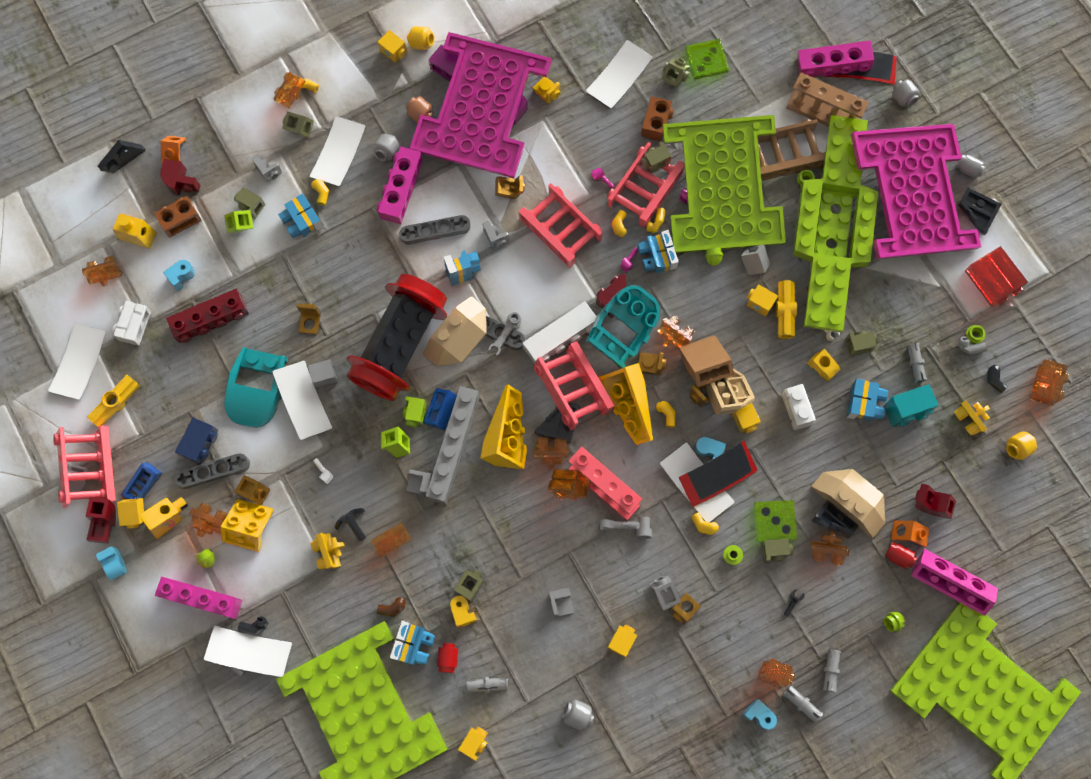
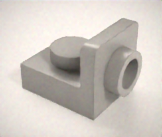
(267, 171)
(494, 239)
(665, 592)

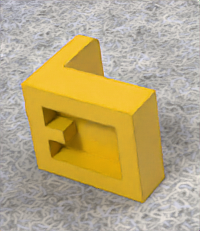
(547, 89)

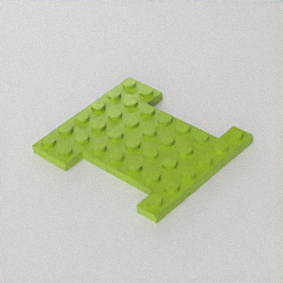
(724, 185)
(984, 691)
(363, 711)

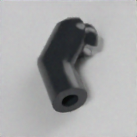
(993, 378)
(254, 628)

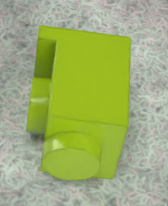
(238, 221)
(414, 412)
(395, 442)

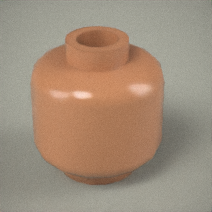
(417, 107)

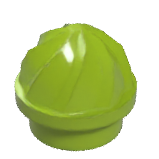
(713, 256)
(205, 558)
(894, 621)

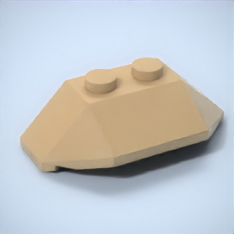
(457, 334)
(730, 394)
(854, 498)

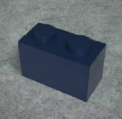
(197, 441)

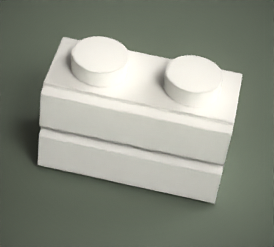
(131, 323)
(798, 407)

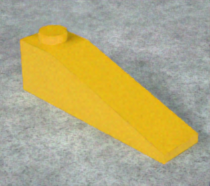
(628, 393)
(504, 438)

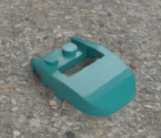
(637, 311)
(247, 404)

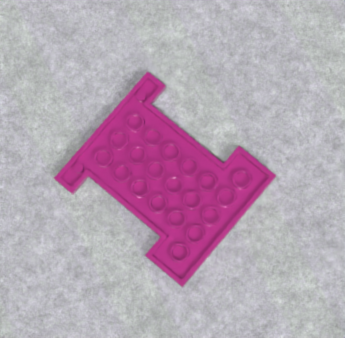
(480, 106)
(915, 189)

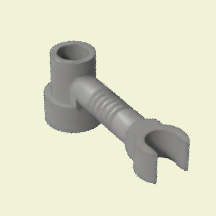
(506, 331)
(642, 526)

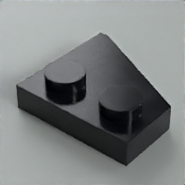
(120, 155)
(835, 520)

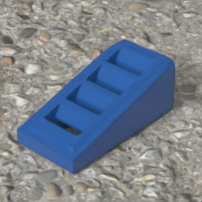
(151, 480)

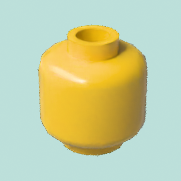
(420, 38)
(1021, 445)

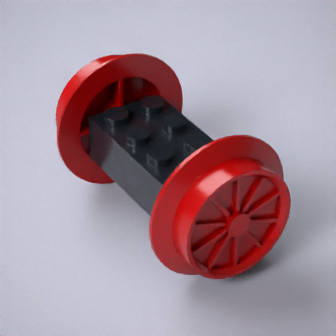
(397, 336)

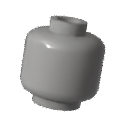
(905, 93)
(385, 147)
(577, 715)

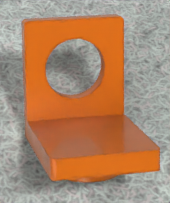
(171, 148)
(914, 532)

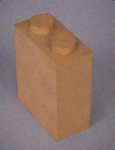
(706, 361)

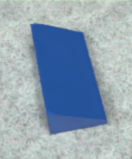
(440, 409)

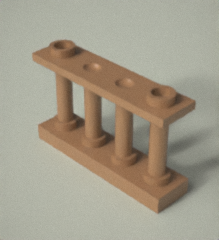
(824, 93)
(799, 162)

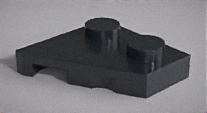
(979, 209)
(554, 426)

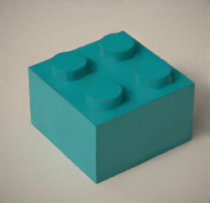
(910, 406)

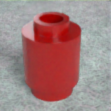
(901, 555)
(447, 658)

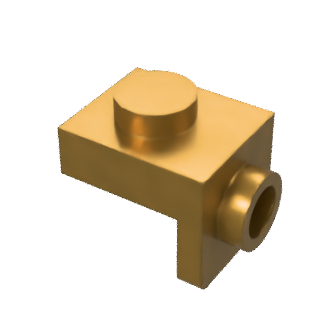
(509, 187)

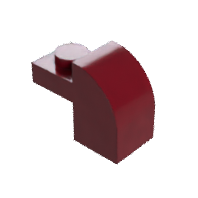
(174, 177)
(934, 502)
(102, 517)

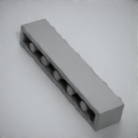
(453, 445)

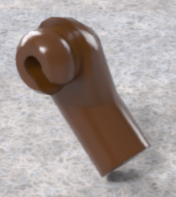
(392, 610)

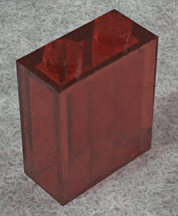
(996, 277)

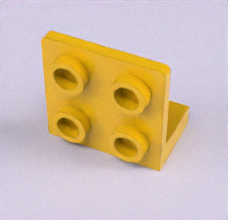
(245, 525)

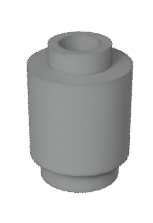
(970, 166)

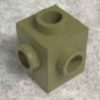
(670, 74)

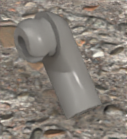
(969, 348)

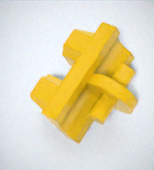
(966, 410)
(330, 551)

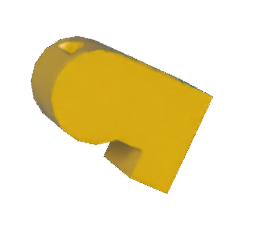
(824, 365)
(460, 608)

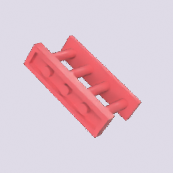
(654, 200)
(554, 242)
(583, 370)
(103, 456)
(606, 484)

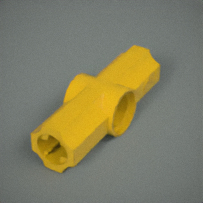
(786, 309)
(104, 409)

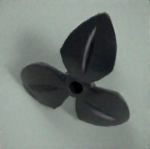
(349, 519)

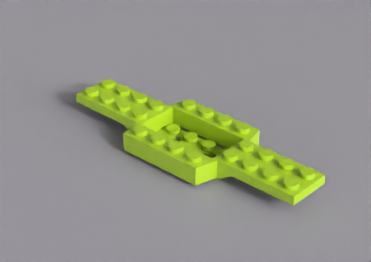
(817, 224)

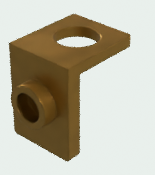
(309, 312)
(697, 397)
(679, 614)

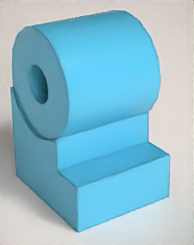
(179, 273)
(709, 447)
(112, 562)
(764, 716)

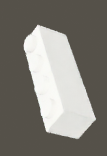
(560, 333)

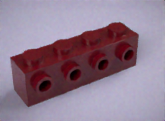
(207, 316)

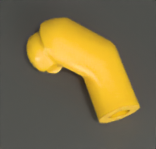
(310, 86)
(322, 189)
(659, 219)
(617, 225)
(669, 412)
(703, 526)

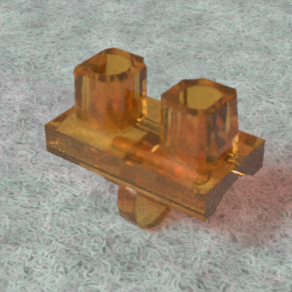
(289, 89)
(102, 272)
(673, 333)
(561, 450)
(206, 523)
(391, 539)
(838, 551)

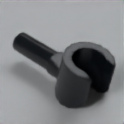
(794, 600)

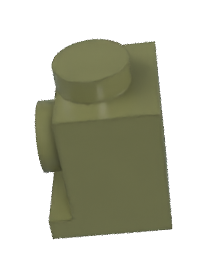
(297, 124)
(656, 158)
(249, 201)
(861, 342)
(776, 549)
(462, 589)

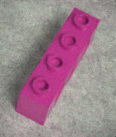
(824, 55)
(396, 211)
(955, 582)
(198, 597)

